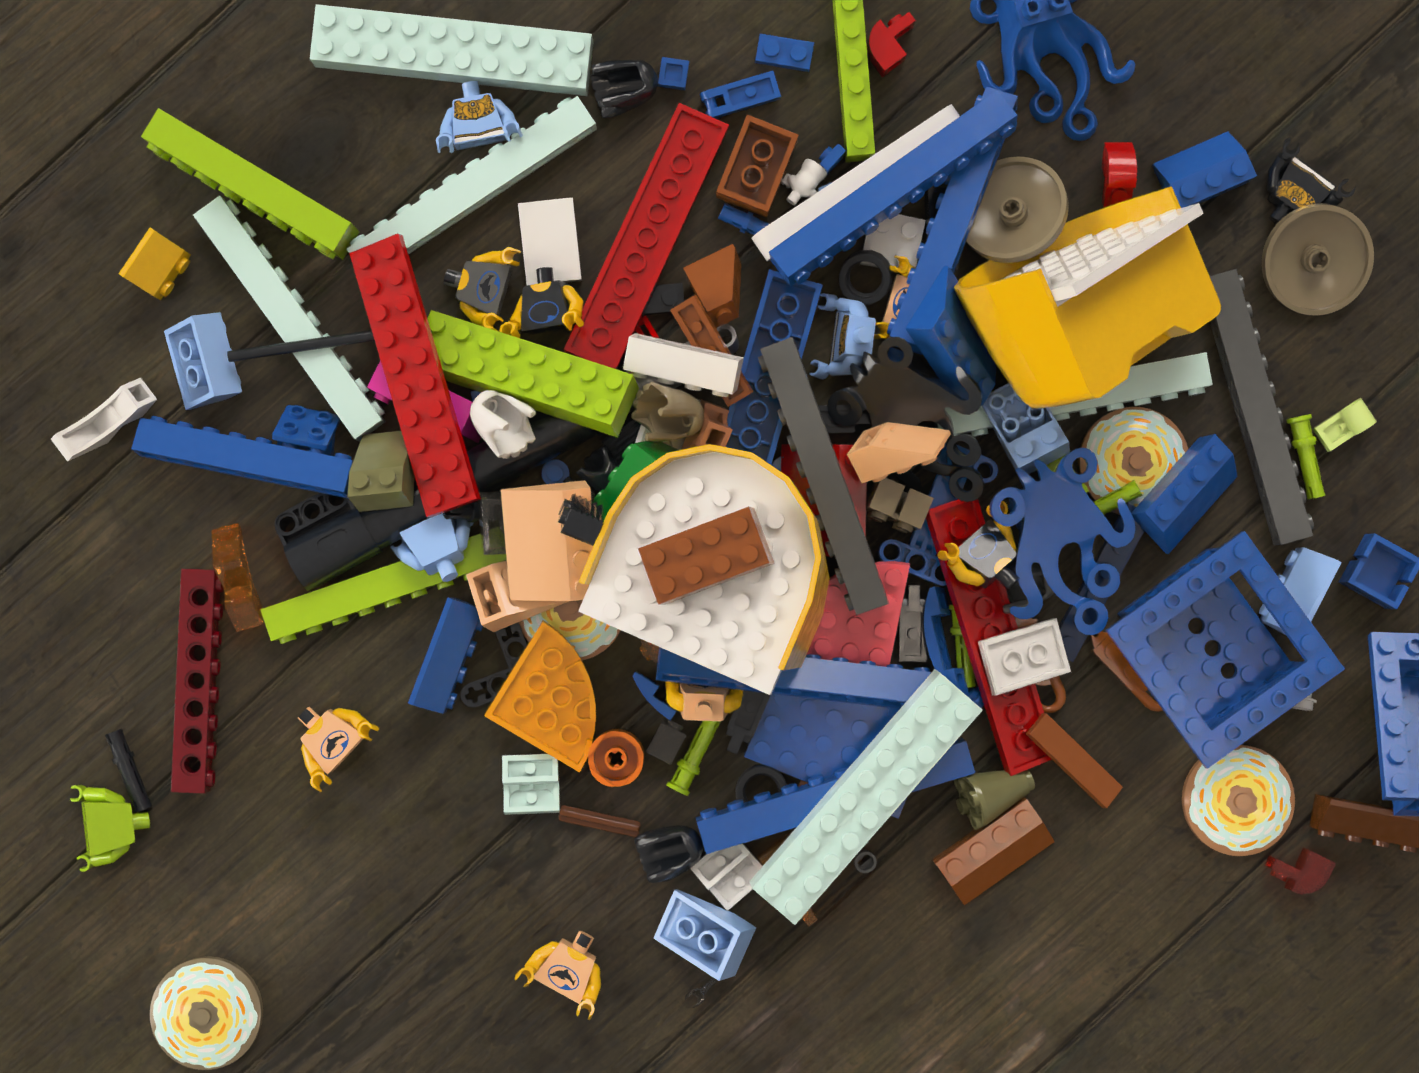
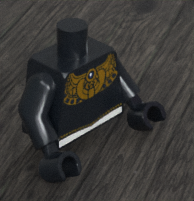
(1297, 185)

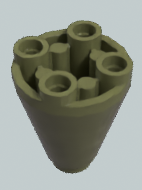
(991, 794)

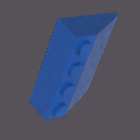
(949, 338)

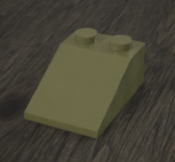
(381, 473)

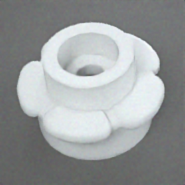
(1306, 704)

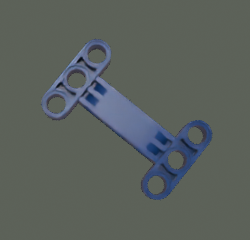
(921, 540)

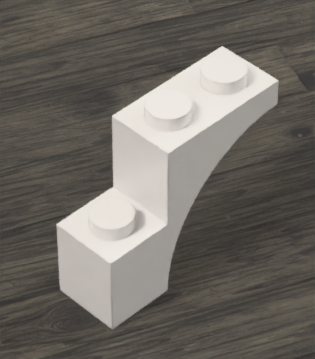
(101, 425)

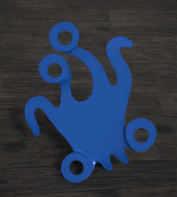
(1044, 27)
(1048, 518)

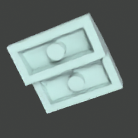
(530, 784)

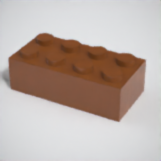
(706, 555)

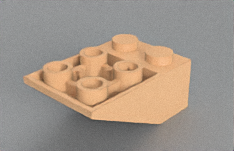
(895, 449)
(493, 601)

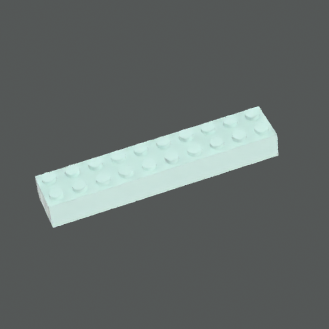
(451, 50)
(865, 796)

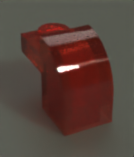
(1307, 875)

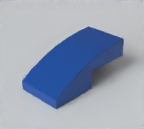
(648, 690)

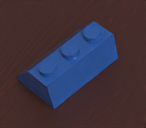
(1205, 170)

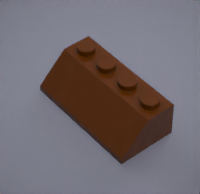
(1362, 821)

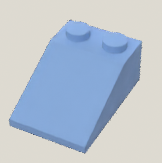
(705, 934)

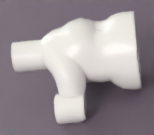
(805, 181)

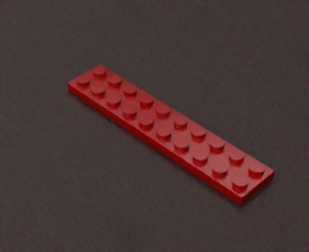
(647, 237)
(414, 376)
(979, 618)

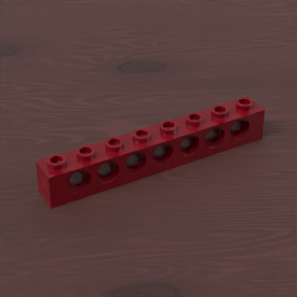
(186, 693)

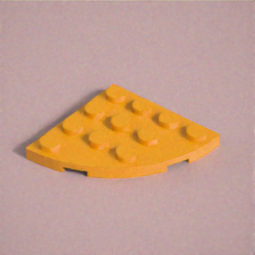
(549, 699)

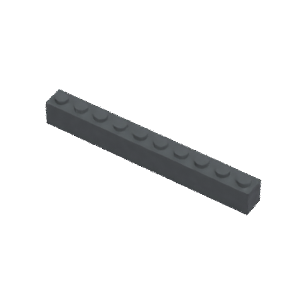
(1257, 413)
(824, 476)

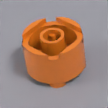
(617, 774)

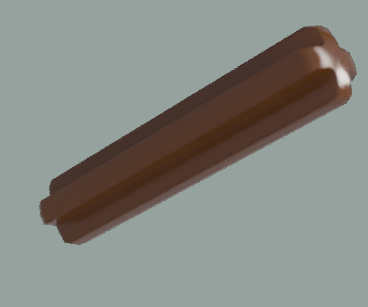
(599, 821)

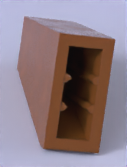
(717, 284)

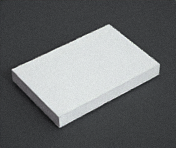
(550, 239)
(1024, 656)

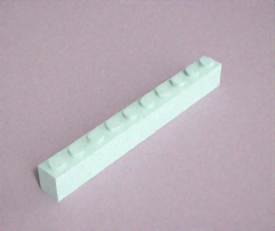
(485, 177)
(288, 316)
(1144, 382)

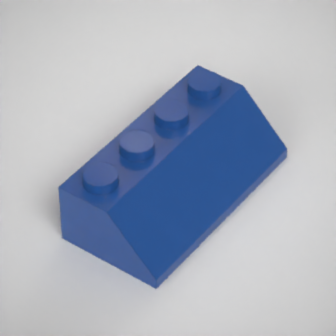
(1186, 492)
(446, 657)

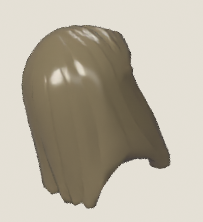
(667, 413)

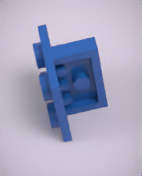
(307, 429)

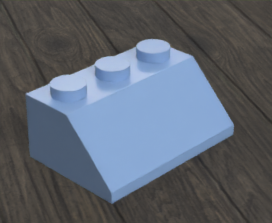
(201, 360)
(1306, 579)

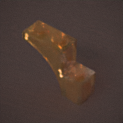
(234, 574)

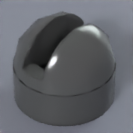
(867, 864)

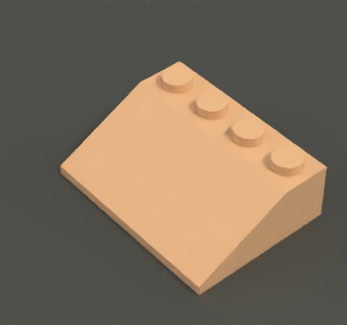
(538, 556)

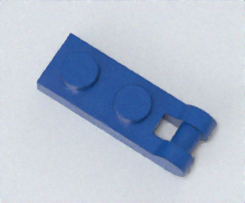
(741, 95)

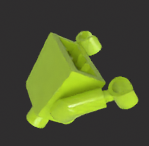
(107, 825)

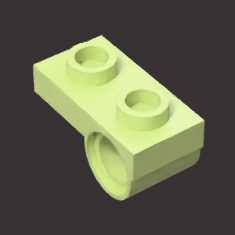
(1344, 425)

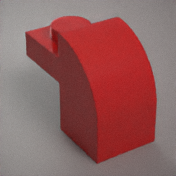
(882, 45)
(1120, 172)

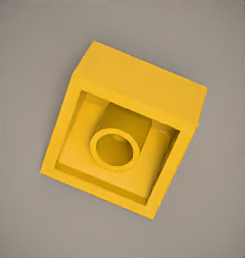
(155, 264)

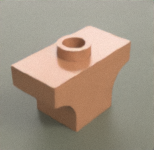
(714, 428)

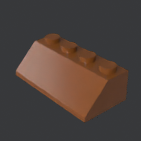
(993, 851)

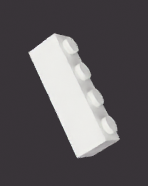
(683, 364)

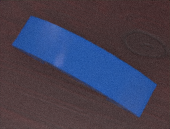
(937, 607)

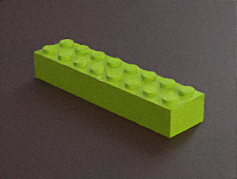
(247, 182)
(533, 374)

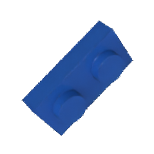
(784, 52)

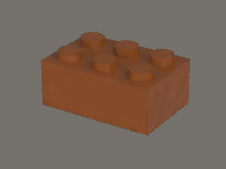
(757, 166)

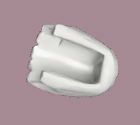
(502, 423)

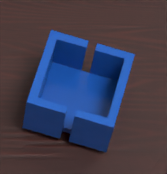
(1379, 569)

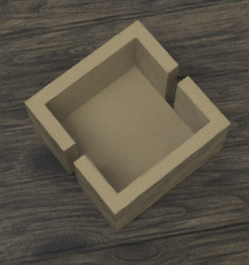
(889, 502)

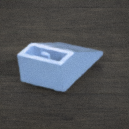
(1024, 431)

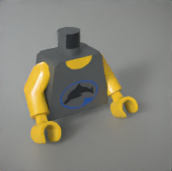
(483, 285)

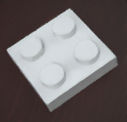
(896, 237)

